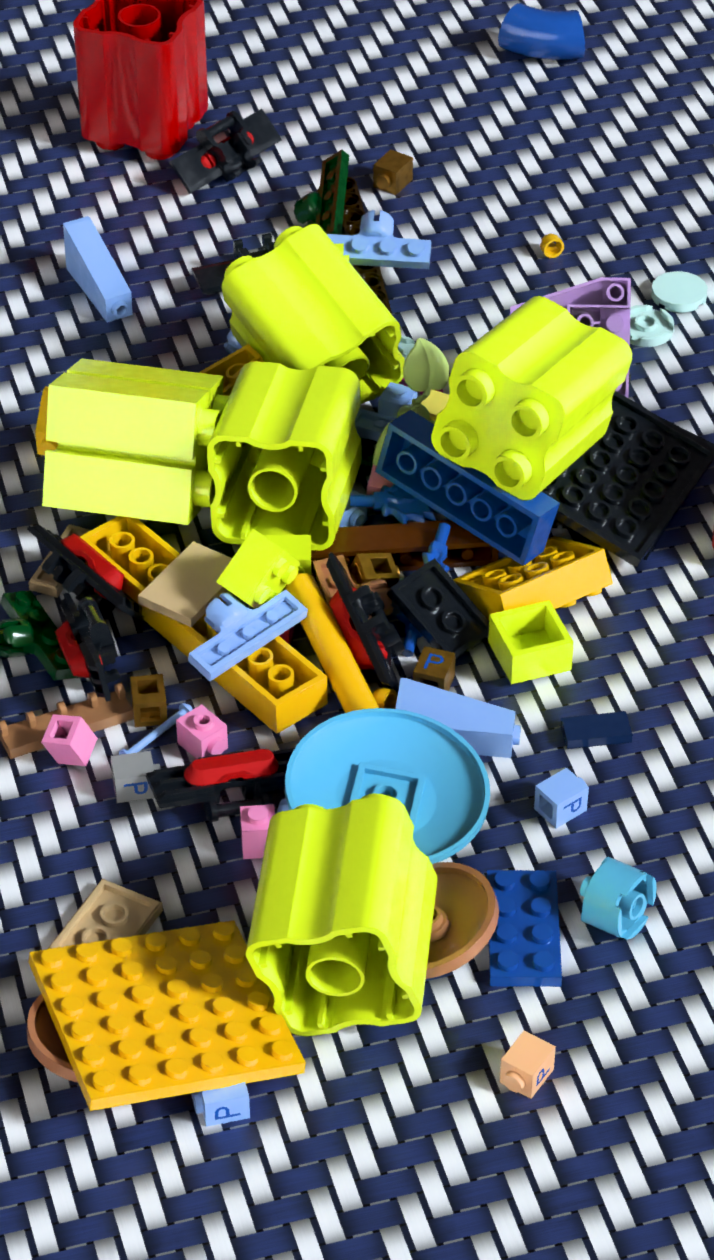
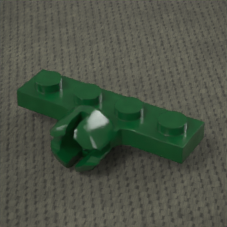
(327, 203)
(31, 632)

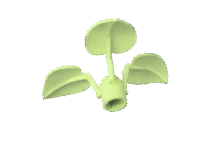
(422, 370)

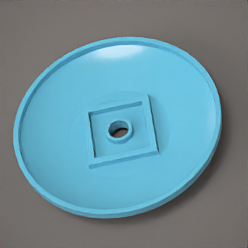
(396, 756)

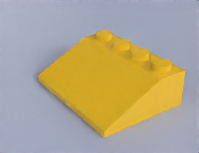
(559, 574)

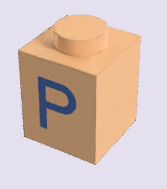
(527, 1064)

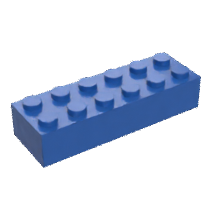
(464, 494)

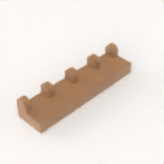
(96, 712)

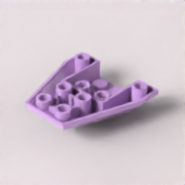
(599, 304)

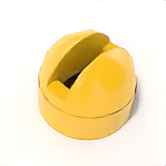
(549, 248)
(385, 697)

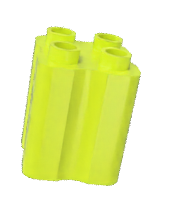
(313, 310)
(531, 397)
(285, 453)
(343, 916)

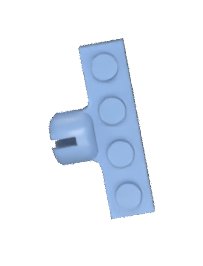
(379, 247)
(242, 630)

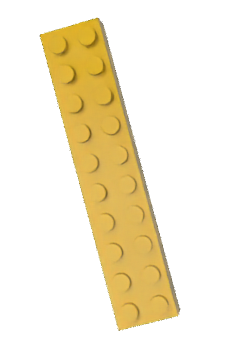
(270, 683)

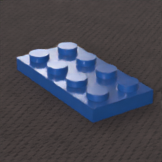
(527, 935)

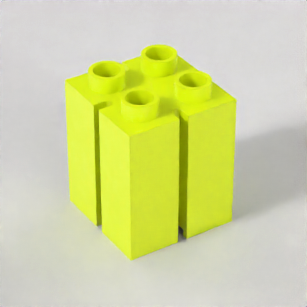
(131, 440)

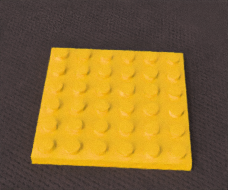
(163, 1015)

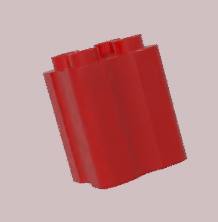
(141, 73)

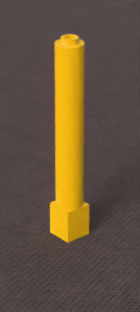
(331, 646)

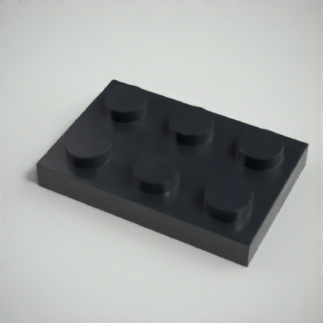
(440, 610)

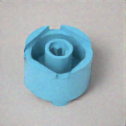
(617, 898)

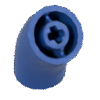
(542, 33)

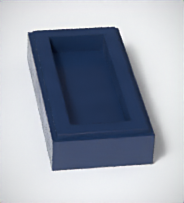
(596, 730)

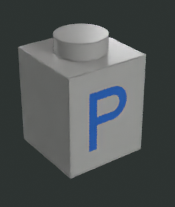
(130, 776)

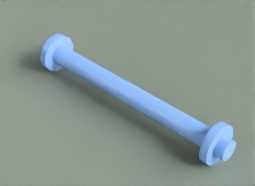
(183, 709)

